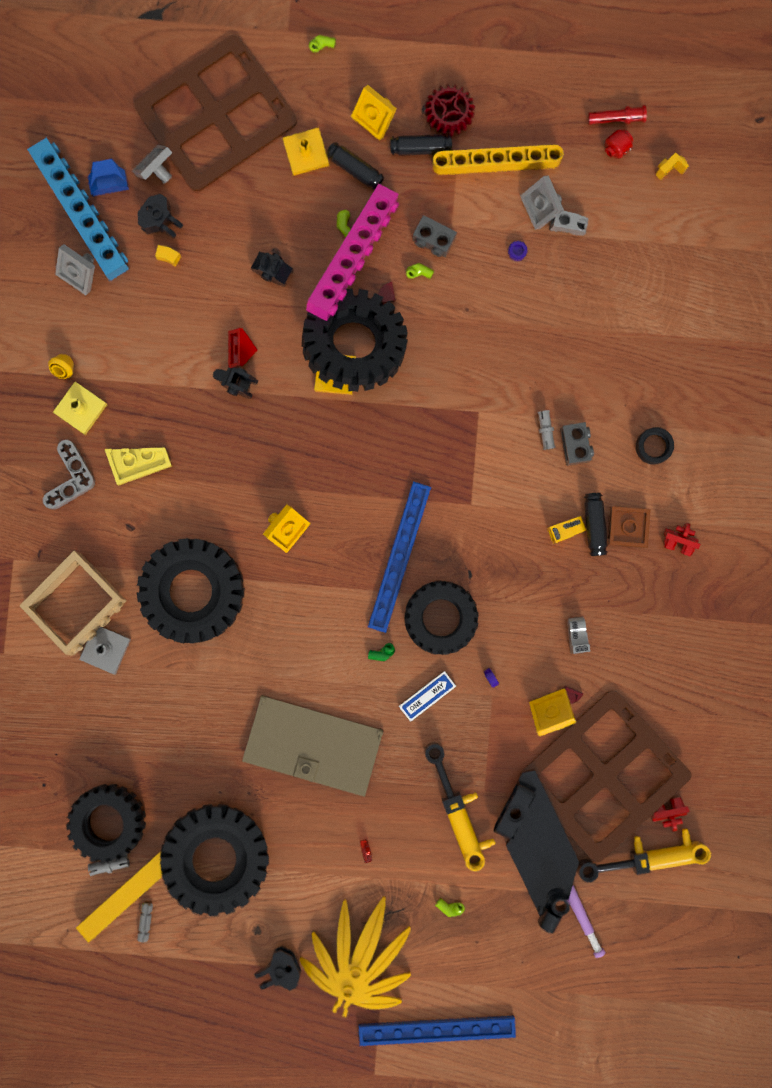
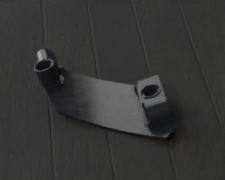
(539, 849)

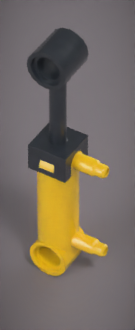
(458, 815)
(645, 861)

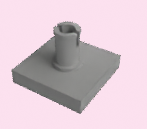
(153, 163)
(542, 202)
(75, 269)
(106, 650)

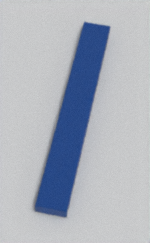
(399, 557)
(437, 1030)

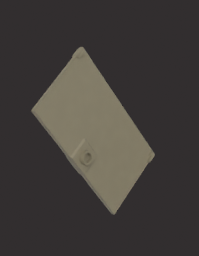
(312, 746)

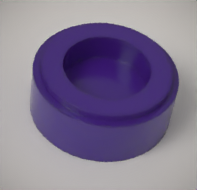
(517, 250)
(491, 678)

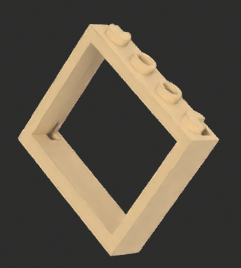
(52, 582)

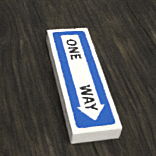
(427, 696)

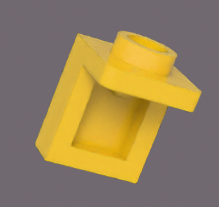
(676, 161)

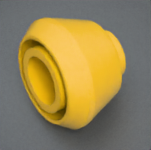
(61, 366)

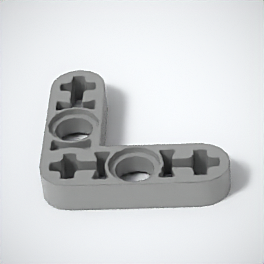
(75, 482)

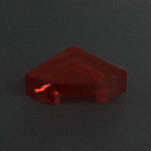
(367, 855)

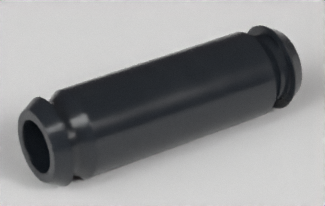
(420, 144)
(354, 165)
(595, 524)

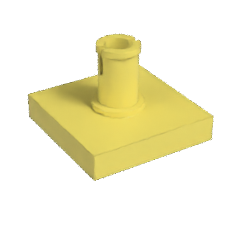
(80, 408)

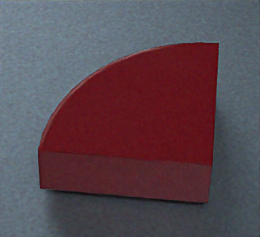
(387, 293)
(573, 695)

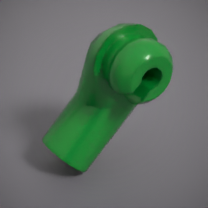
(382, 655)

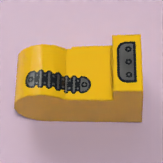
(566, 529)

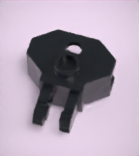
(157, 216)
(272, 268)
(235, 381)
(279, 971)

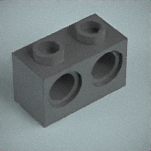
(437, 232)
(571, 444)

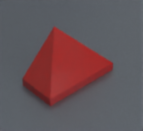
(239, 348)

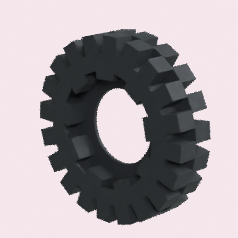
(366, 371)
(165, 615)
(178, 853)

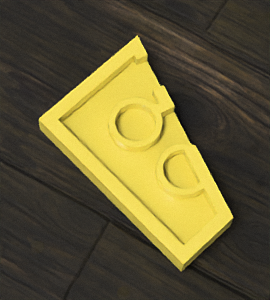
(136, 463)

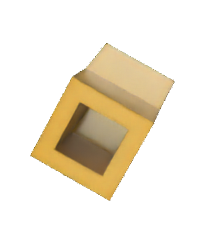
(167, 254)

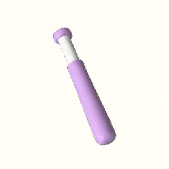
(583, 919)

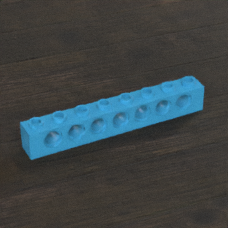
(41, 154)

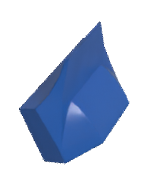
(107, 178)

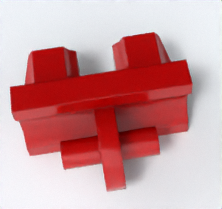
(689, 543)
(678, 810)

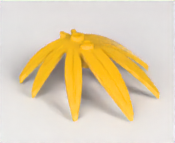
(353, 979)

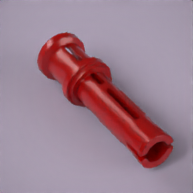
(625, 115)

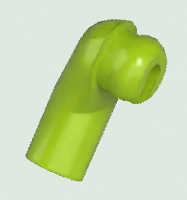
(320, 42)
(342, 220)
(419, 269)
(450, 910)

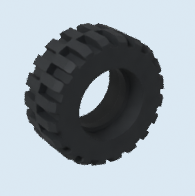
(467, 617)
(88, 841)

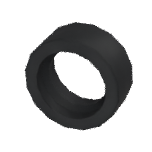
(655, 431)

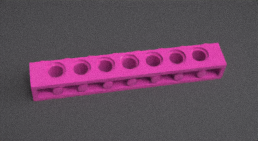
(381, 198)

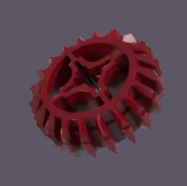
(460, 119)

